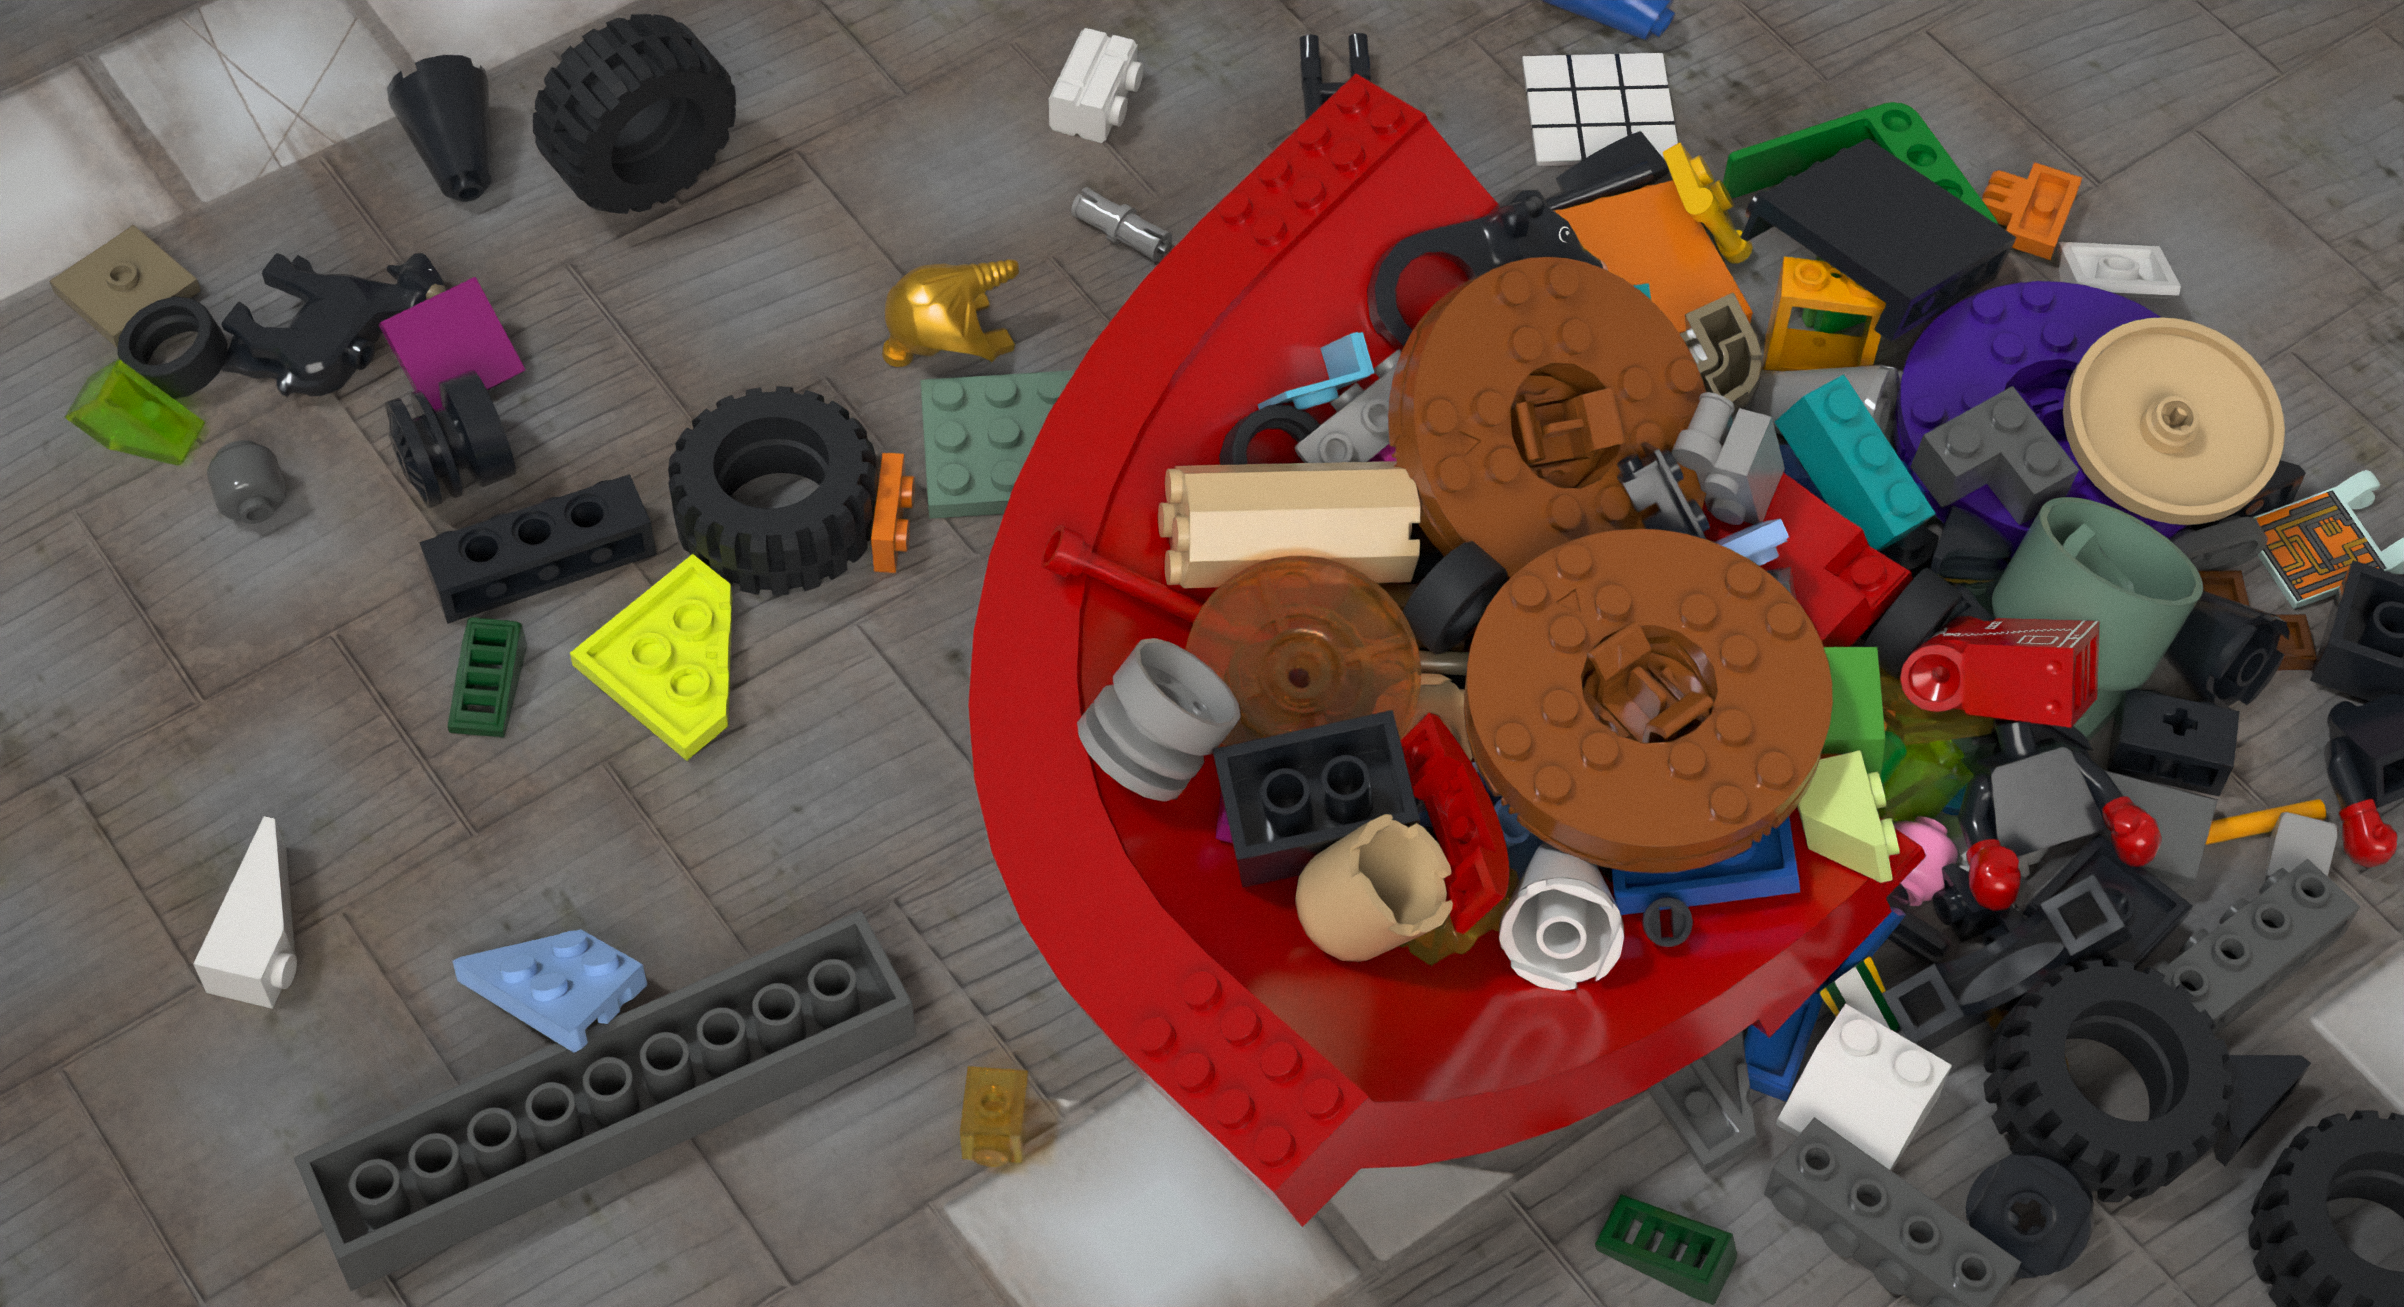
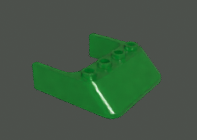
(1889, 125)

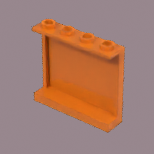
(1656, 242)

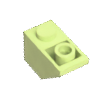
(1843, 817)

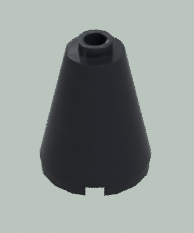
(447, 122)
(2227, 650)

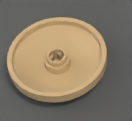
(2173, 421)

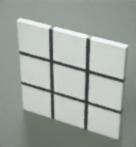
(1595, 100)

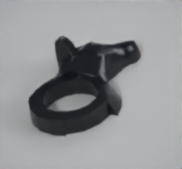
(1512, 231)

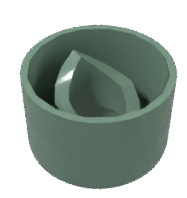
(2105, 568)

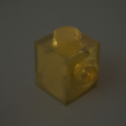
(994, 1115)

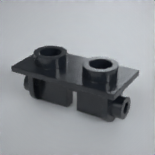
(1655, 481)

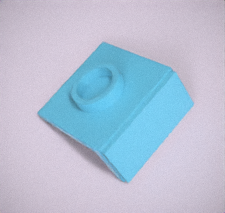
(1346, 363)

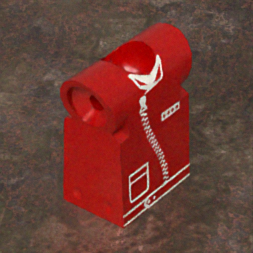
(2007, 669)

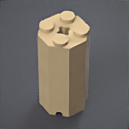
(1252, 513)

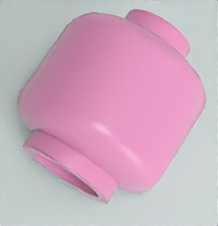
(1939, 851)

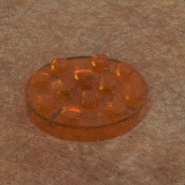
(1314, 619)

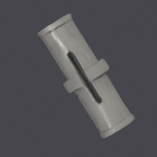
(1121, 224)

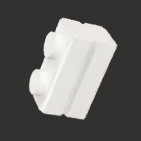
(1095, 85)

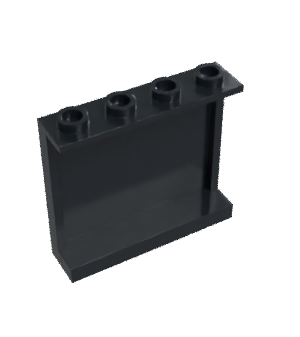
(1885, 232)

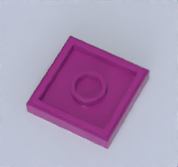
(449, 337)

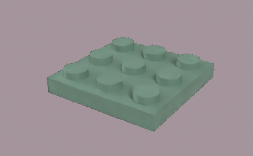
(981, 436)

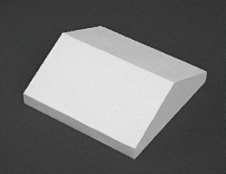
(2119, 269)

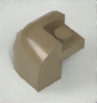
(1725, 350)

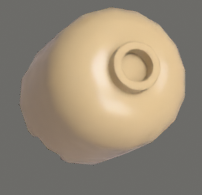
(1373, 890)

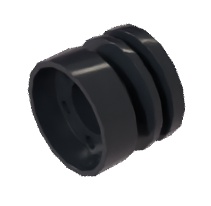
(450, 438)

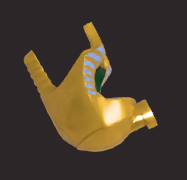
(937, 310)

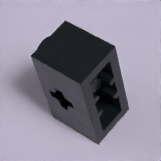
(2173, 741)

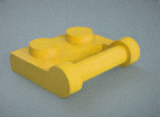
(1706, 201)

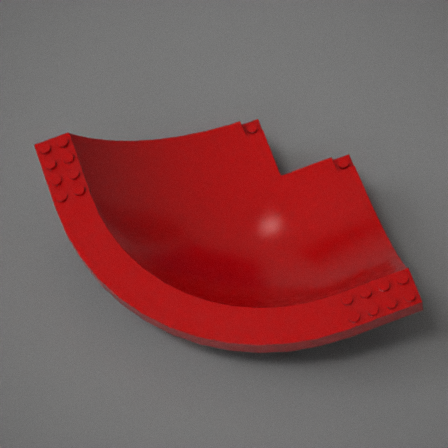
(1134, 902)

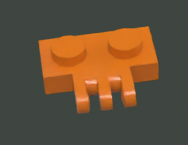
(2032, 207)

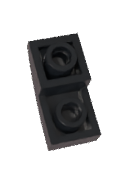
(1613, 158)
(1967, 918)

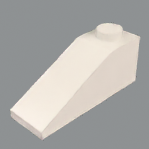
(252, 937)

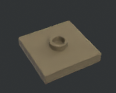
(120, 281)

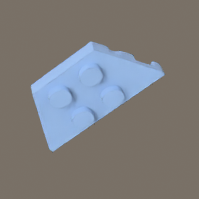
(555, 983)

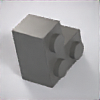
(1999, 447)

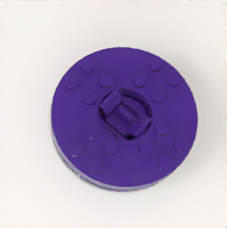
(2003, 339)

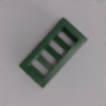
(487, 643)
(1683, 1276)

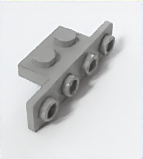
(1359, 425)

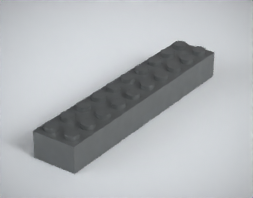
(623, 1097)

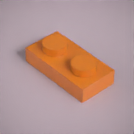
(889, 529)

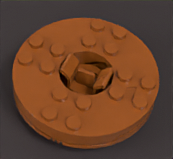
(1527, 401)
(1647, 700)

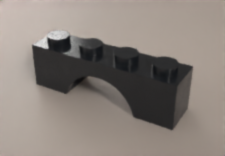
(1975, 987)

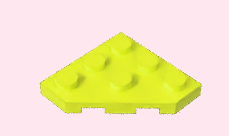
(669, 657)

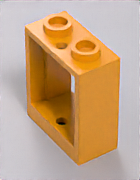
(1811, 286)

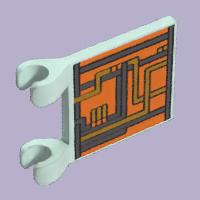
(2319, 539)

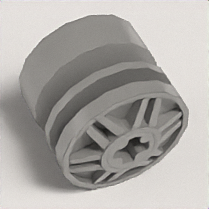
(1158, 720)

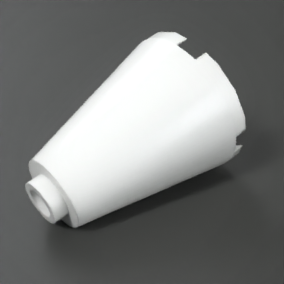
(1561, 922)

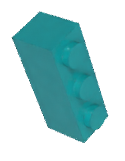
(1854, 463)

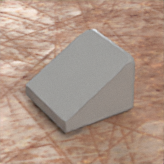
(2300, 839)

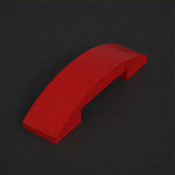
(1461, 820)

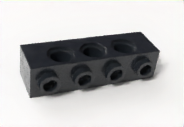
(538, 548)

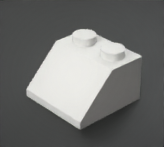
(1866, 1087)

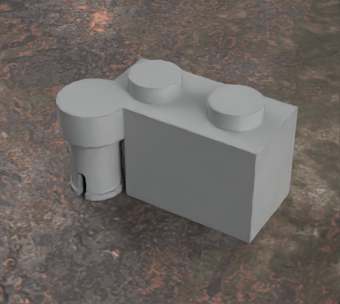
(1733, 459)

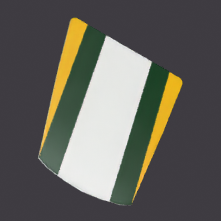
(1863, 991)

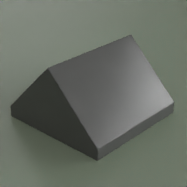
(2182, 821)

